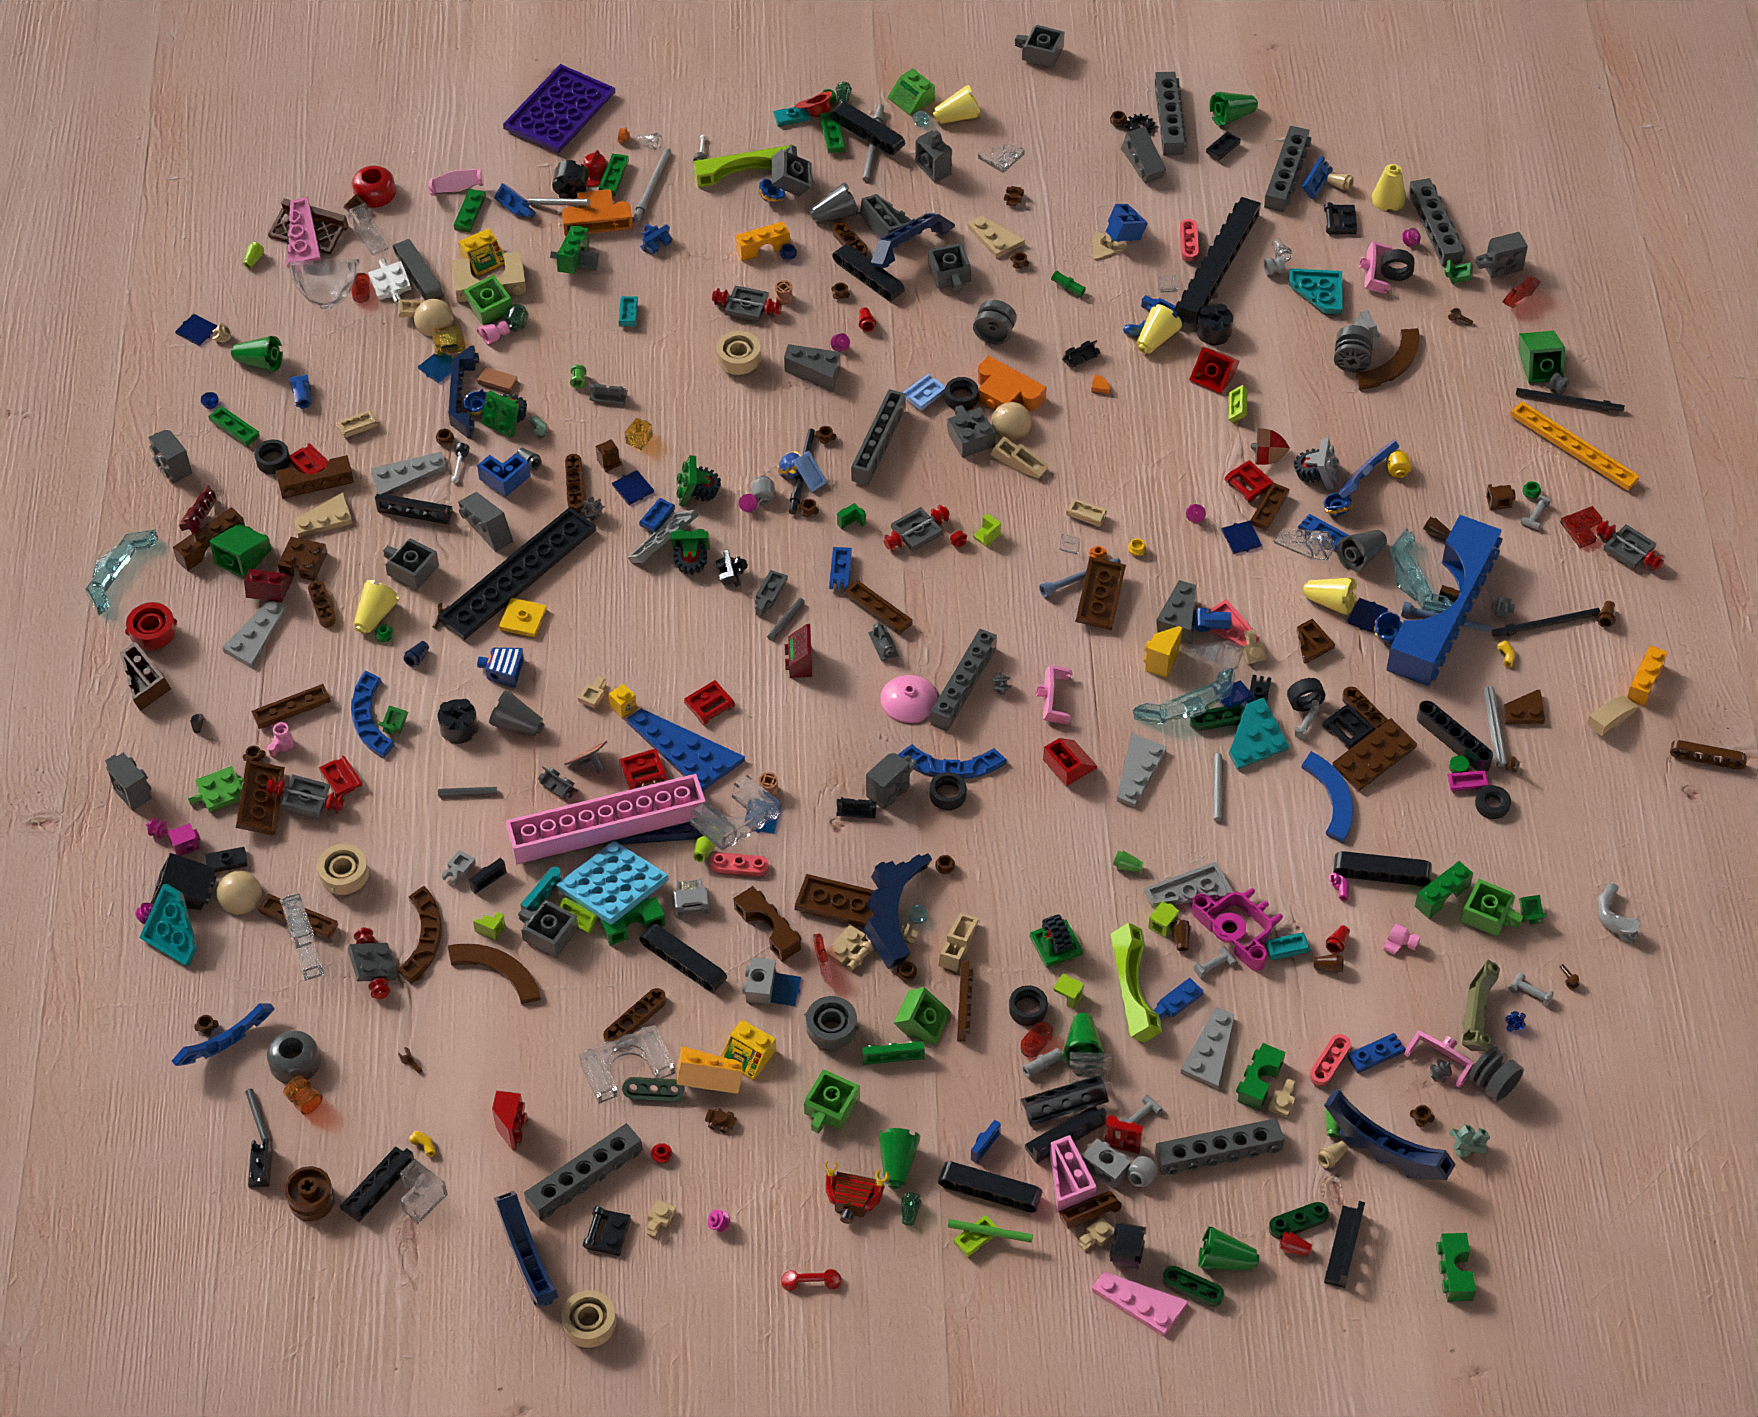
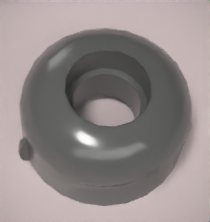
(831, 1010)
(303, 1065)

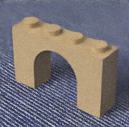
(511, 279)

